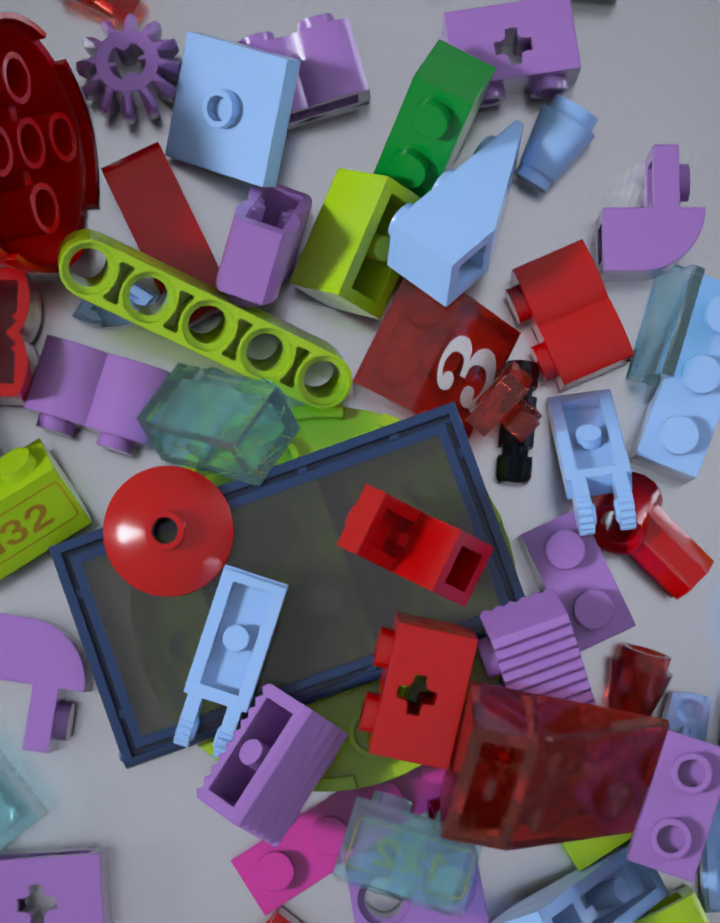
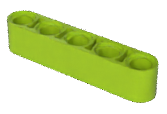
(184, 295)

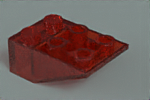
(545, 770)

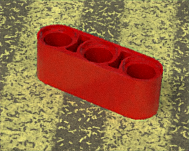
(162, 218)

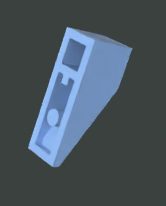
(601, 893)

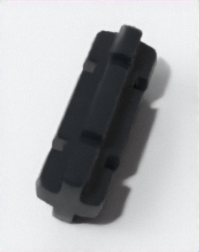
(514, 464)

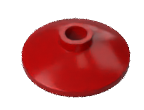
(202, 537)

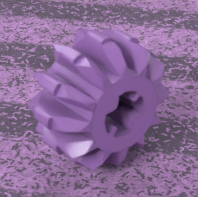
(127, 48)

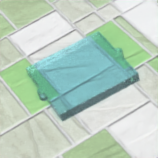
(665, 324)

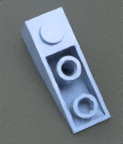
(452, 230)

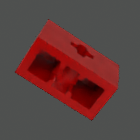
(426, 728)

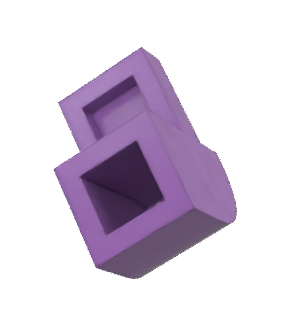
(651, 239)
(51, 661)

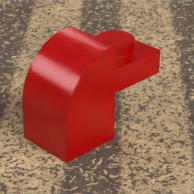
(414, 545)

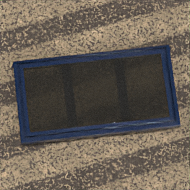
(289, 533)

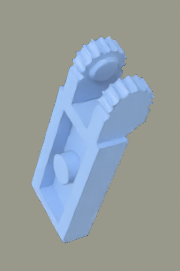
(592, 456)
(231, 652)

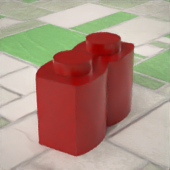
(569, 315)
(18, 327)

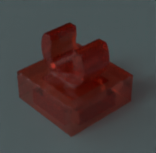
(505, 403)

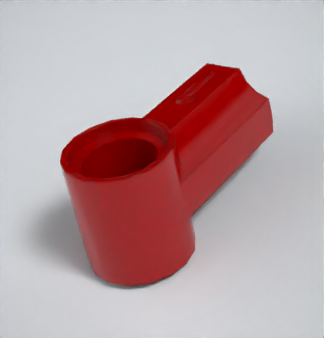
(656, 543)

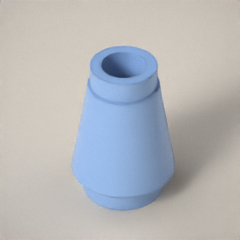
(555, 141)

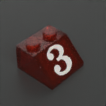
(434, 354)

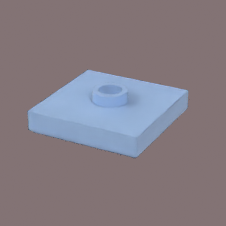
(232, 108)

